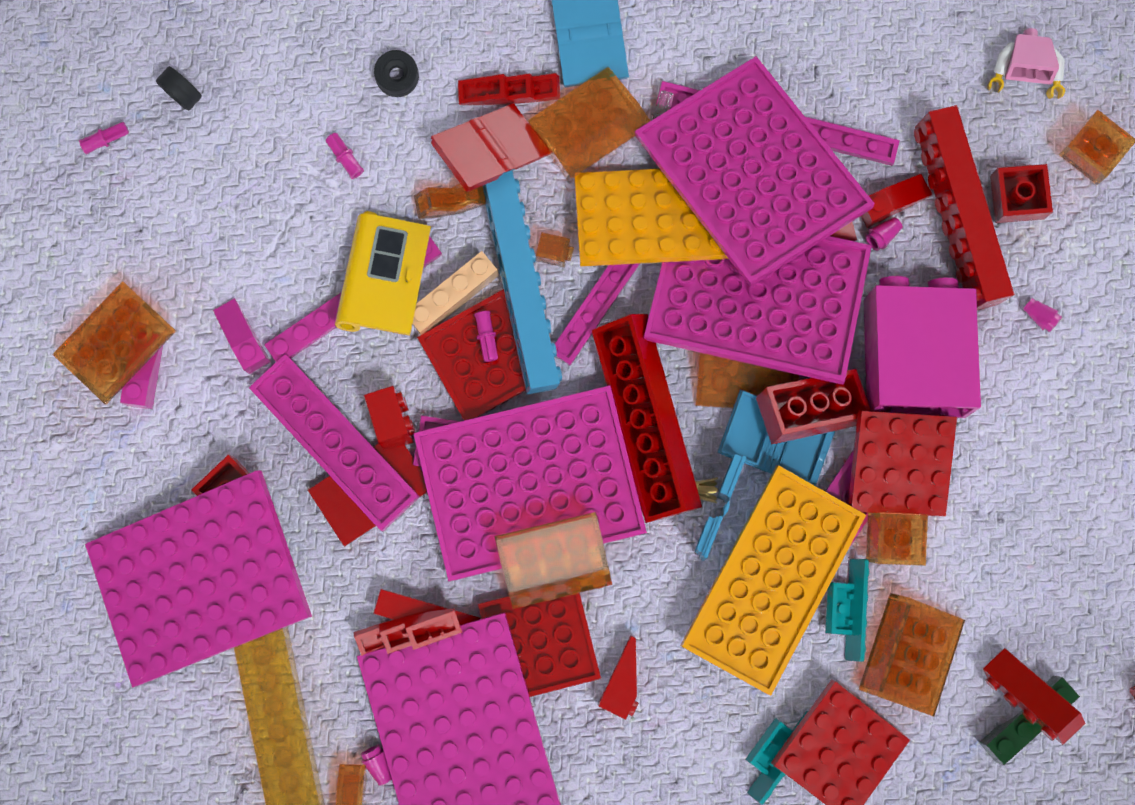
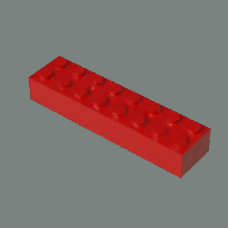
(963, 206)
(647, 419)

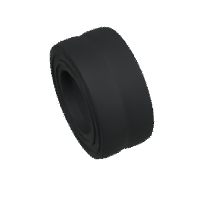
(389, 61)
(178, 88)

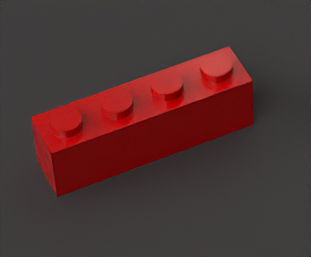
(1033, 696)

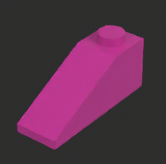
(241, 337)
(142, 386)

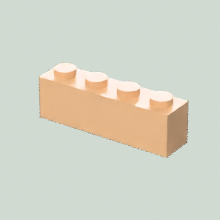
(454, 293)

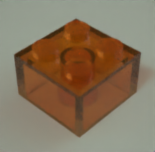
(1097, 147)
(897, 538)

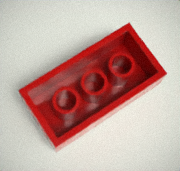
(811, 407)

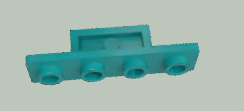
(848, 609)
(763, 755)

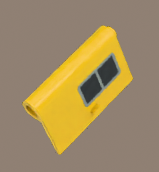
(379, 262)

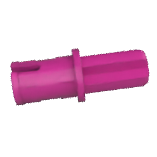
(103, 137)
(344, 155)
(486, 336)

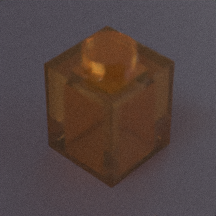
(554, 250)

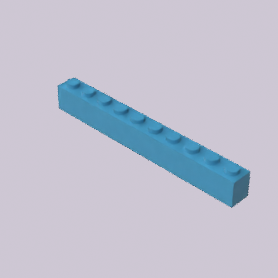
(521, 285)

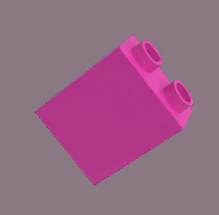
(922, 348)

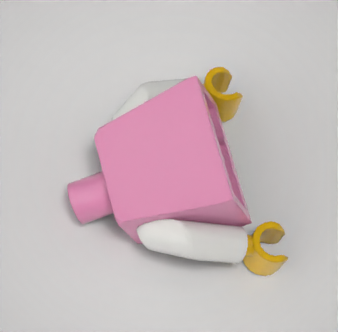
(1031, 60)

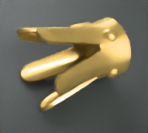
(705, 487)

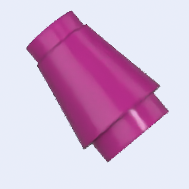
(883, 234)
(1042, 315)
(376, 764)

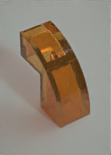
(447, 201)
(351, 784)

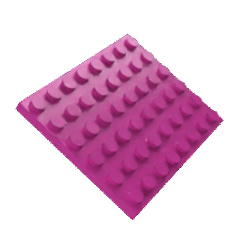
(753, 170)
(788, 321)
(526, 473)
(198, 579)
(459, 720)

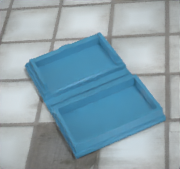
(589, 39)
(749, 438)
(712, 525)

